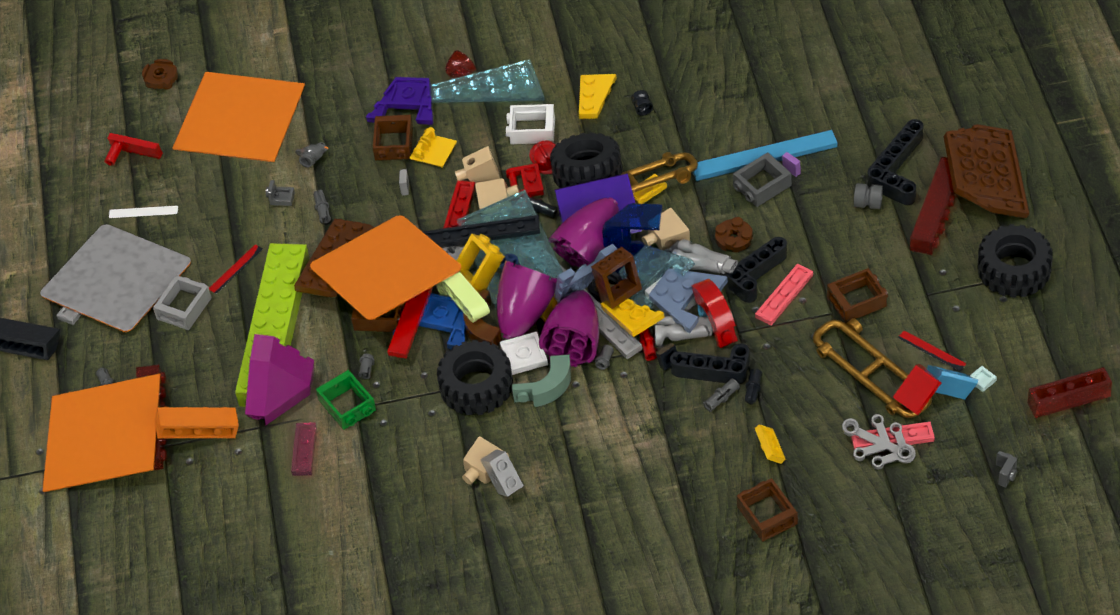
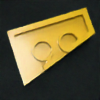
(593, 94)
(633, 317)

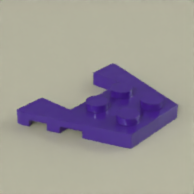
(406, 94)

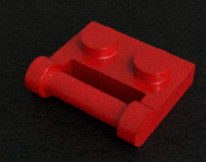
(530, 178)

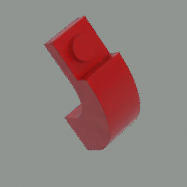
(717, 310)

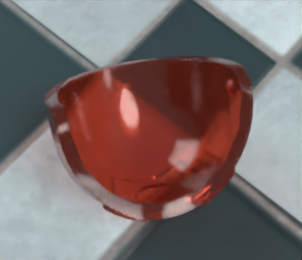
(459, 65)

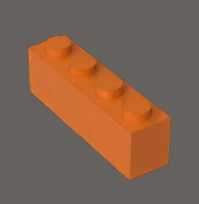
(196, 422)

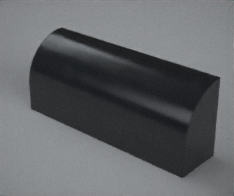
(28, 339)

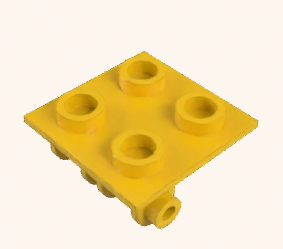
(433, 148)

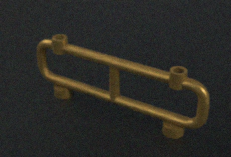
(682, 174)
(853, 329)

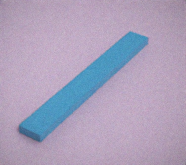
(736, 161)

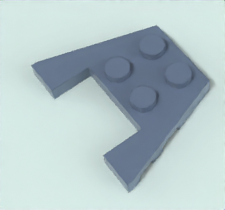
(570, 281)
(675, 293)

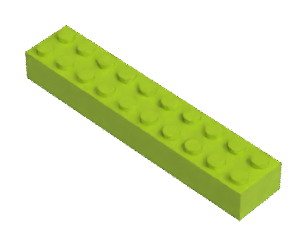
(275, 304)

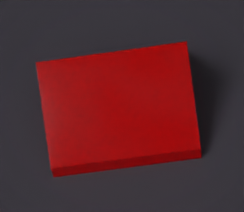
(917, 389)

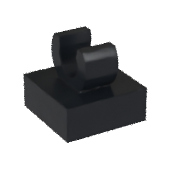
(663, 355)

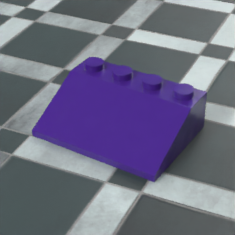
(577, 196)

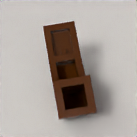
(479, 329)

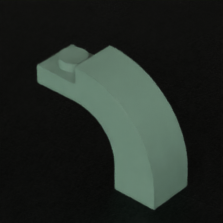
(548, 388)

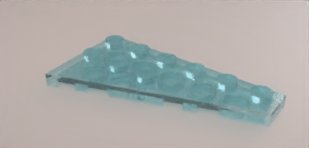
(503, 83)

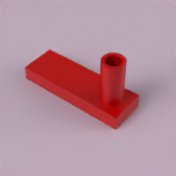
(132, 145)

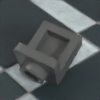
(280, 195)
(1009, 465)

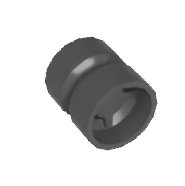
(868, 196)

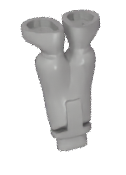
(705, 258)
(676, 332)

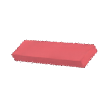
(784, 294)
(912, 434)

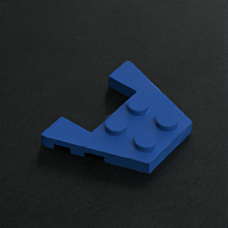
(444, 315)

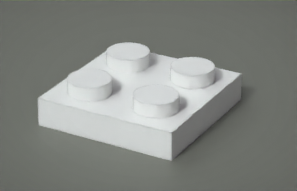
(524, 353)

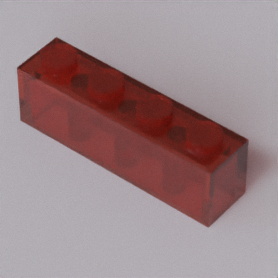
(1069, 392)

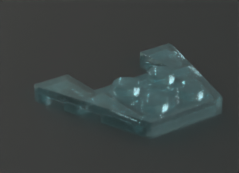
(651, 265)

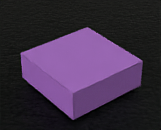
(791, 164)

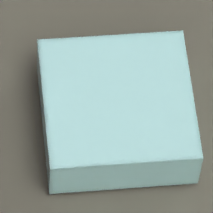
(984, 377)

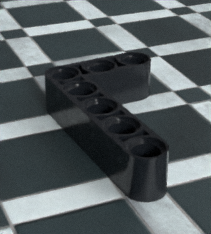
(884, 168)

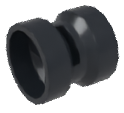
(642, 102)

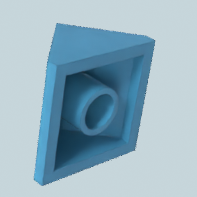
(953, 382)

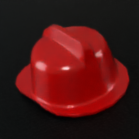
(540, 154)

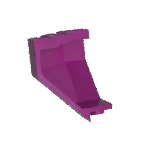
(276, 378)

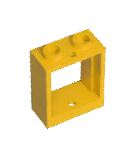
(488, 266)

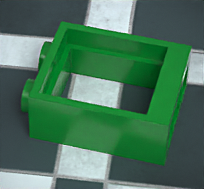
(339, 386)

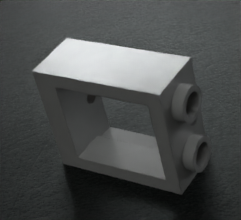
(766, 162)

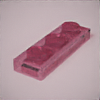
(303, 449)

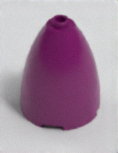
(580, 235)
(522, 298)
(572, 329)

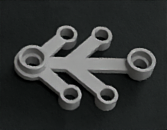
(880, 443)

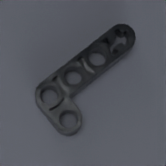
(748, 270)
(712, 367)

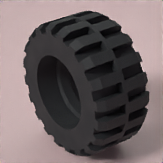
(585, 159)
(1014, 242)
(473, 358)

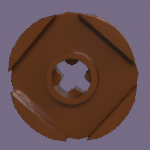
(154, 80)
(733, 226)

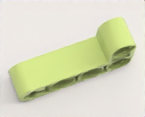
(464, 296)

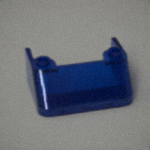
(634, 217)

